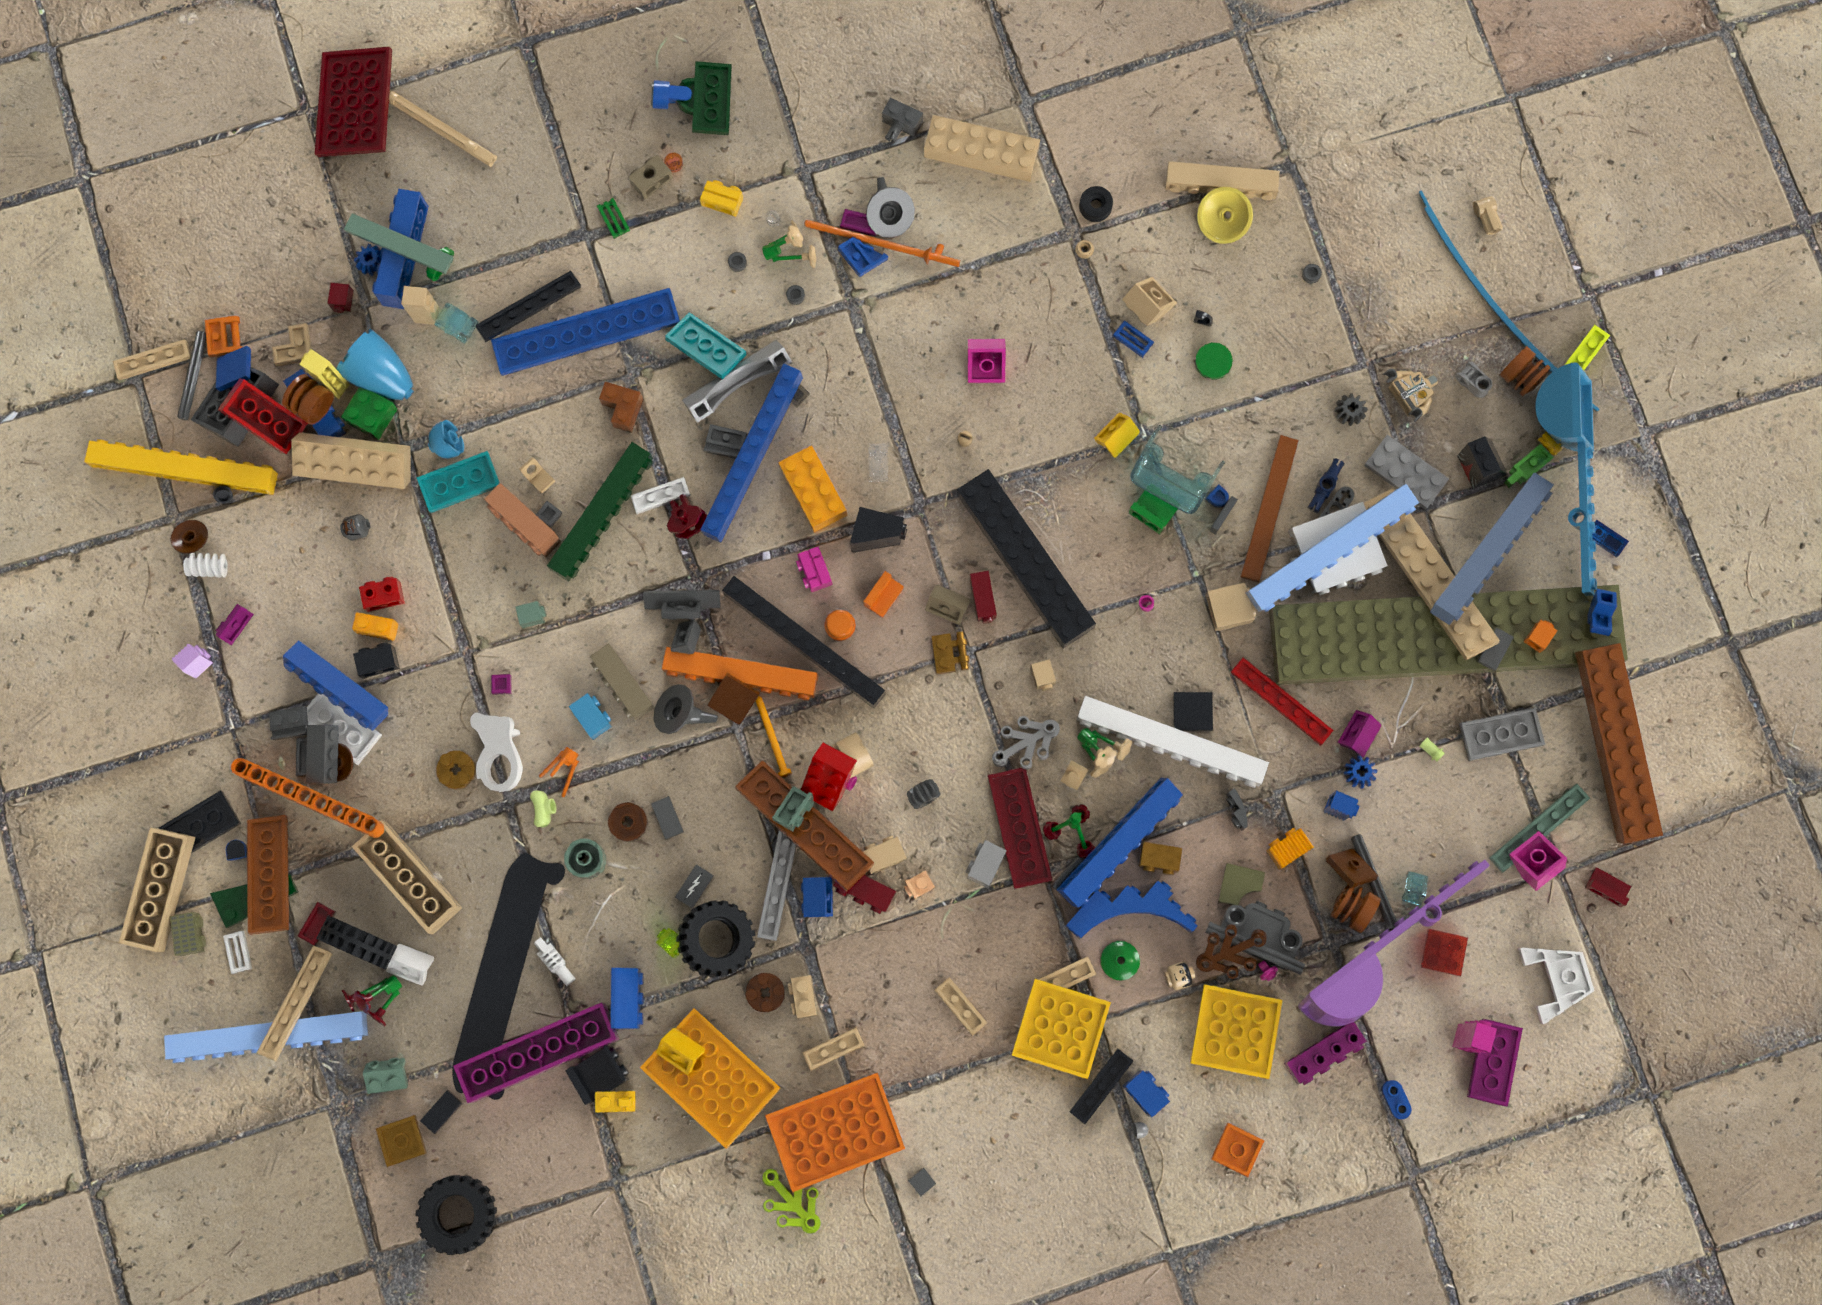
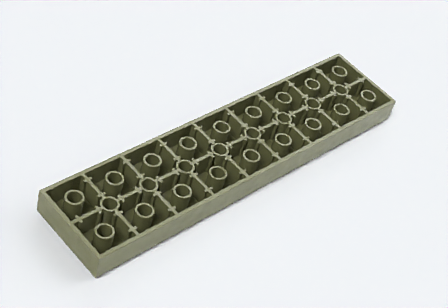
(1407, 640)

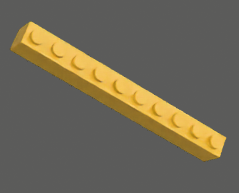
(181, 467)

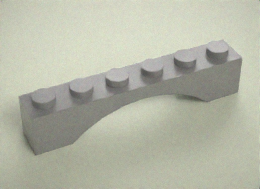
(765, 361)

